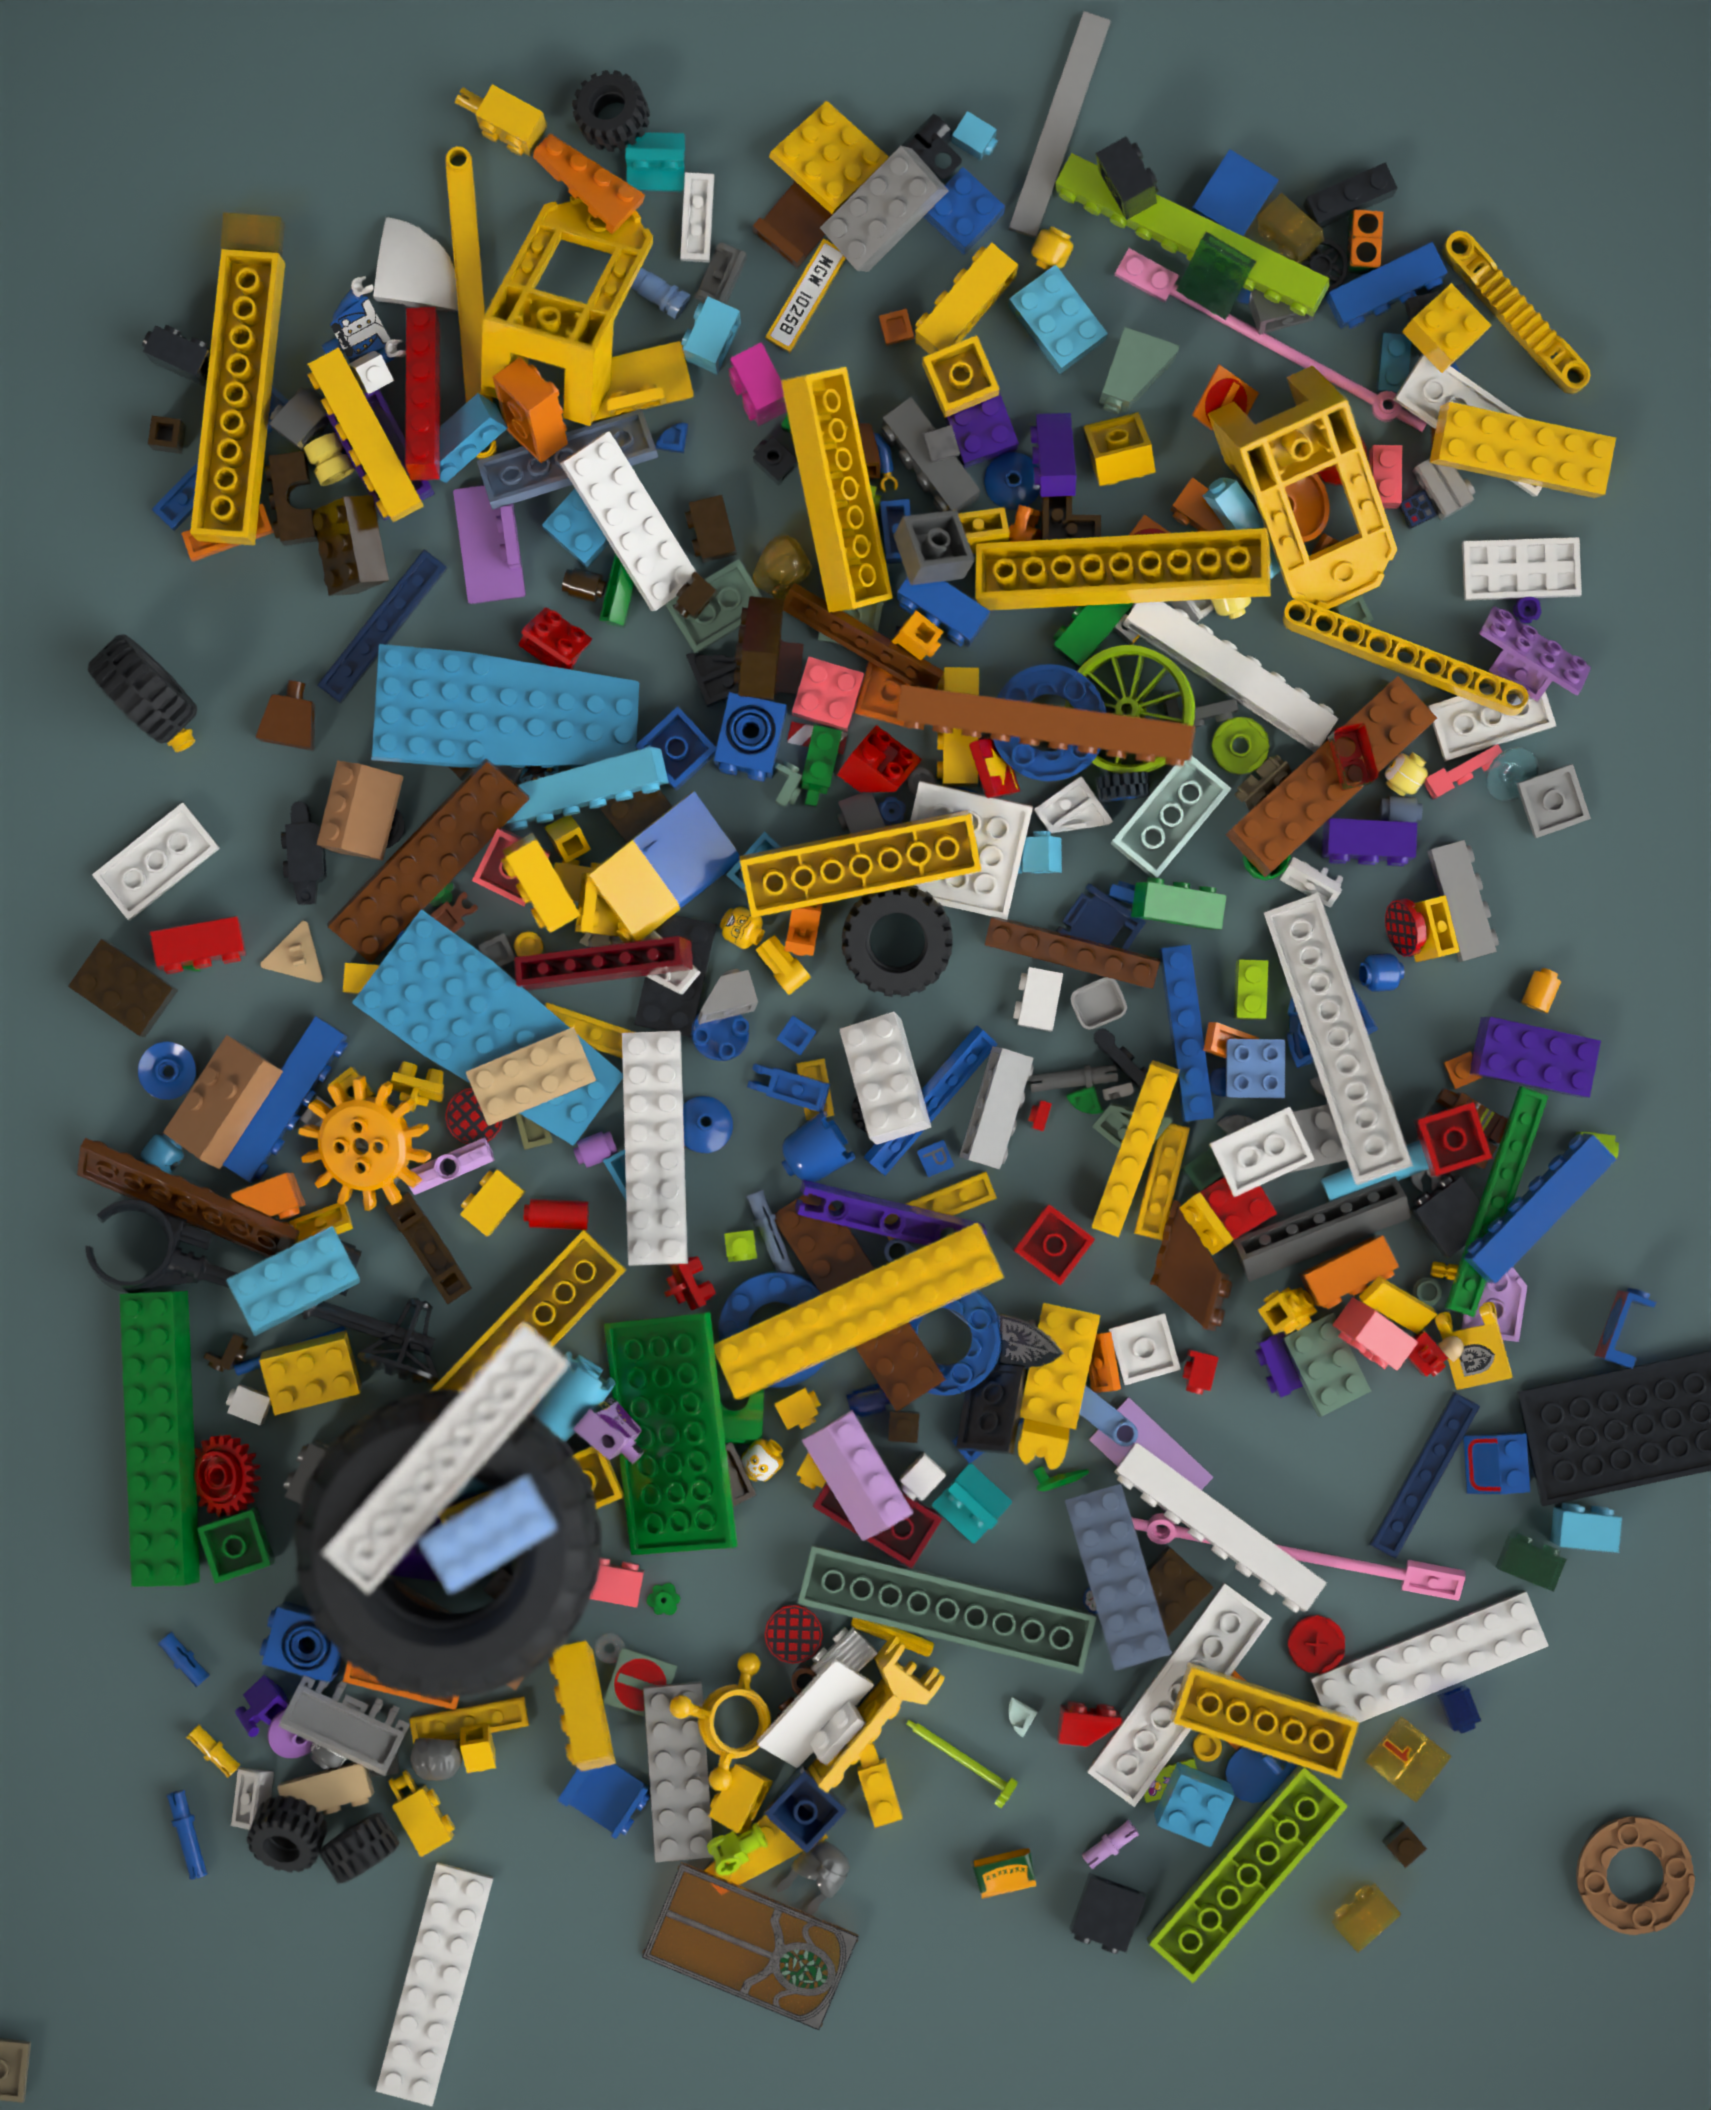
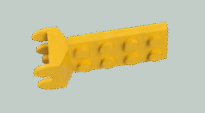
(1056, 1389)
(878, 1707)

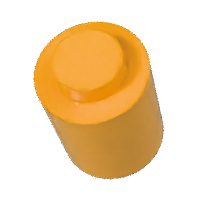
(1541, 990)

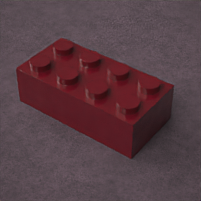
(903, 1540)

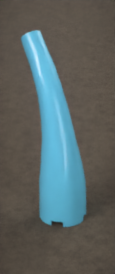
(561, 1406)

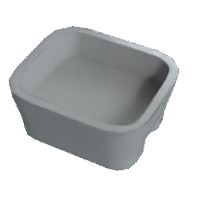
(1098, 1003)

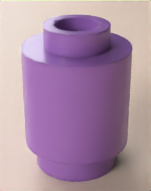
(595, 1148)

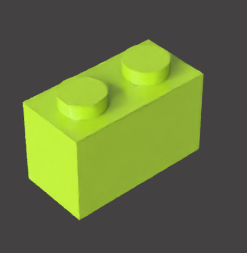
(1251, 989)

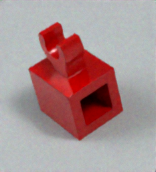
(1427, 1355)

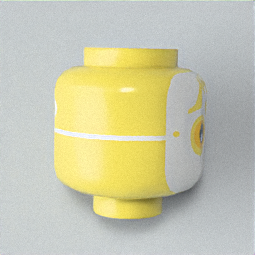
(1406, 774)

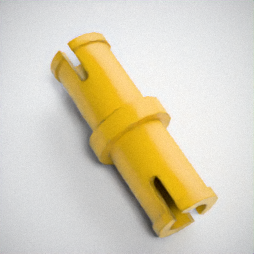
(213, 1750)

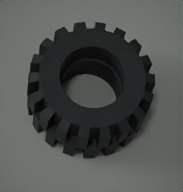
(601, 92)
(287, 1834)
(359, 1848)

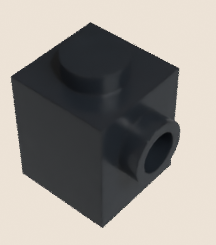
(774, 460)

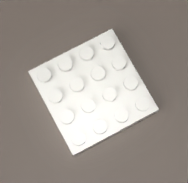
(1000, 839)

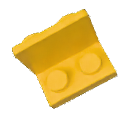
(595, 913)

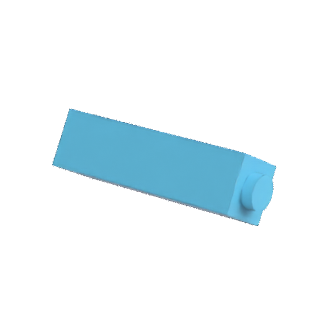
(1236, 511)

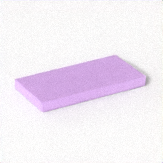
(1153, 1439)

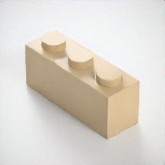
(331, 1787)

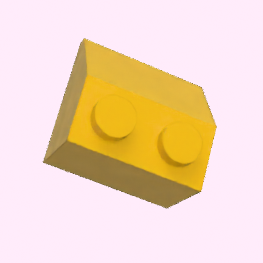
(1119, 449)

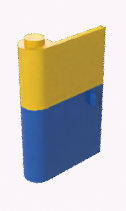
(664, 868)

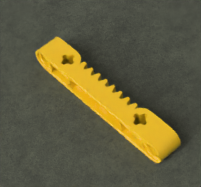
(1515, 312)

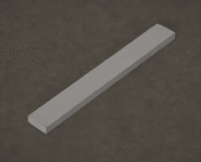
(1059, 124)

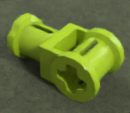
(735, 1848)

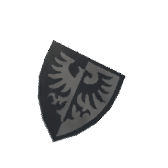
(1025, 1343)

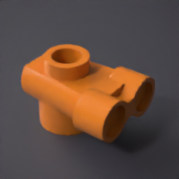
(1024, 525)

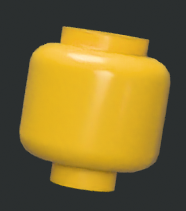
(1052, 248)

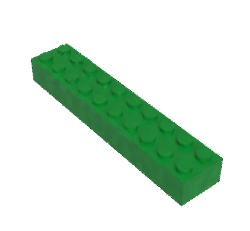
(159, 1438)

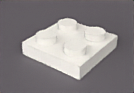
(1144, 1349)

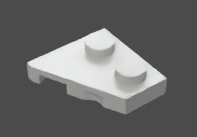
(1072, 809)

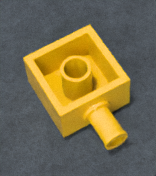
(505, 119)

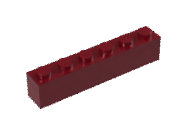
(603, 963)

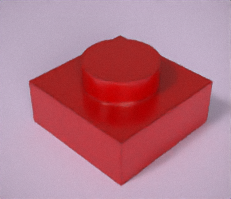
(1039, 1115)

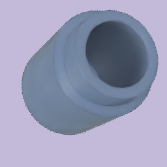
(1400, 809)

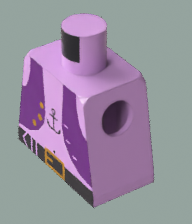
(611, 1430)

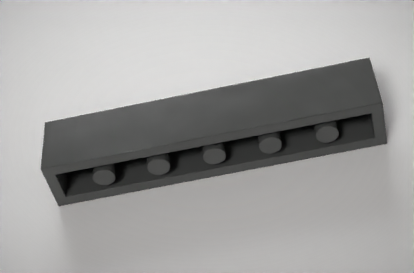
(1322, 1228)

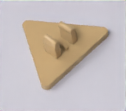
(295, 956)

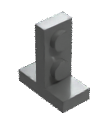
(1220, 711)

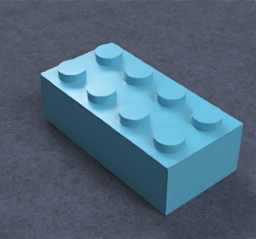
(293, 1281)

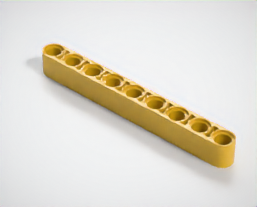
(1419, 654)

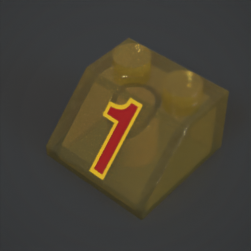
(1408, 1759)

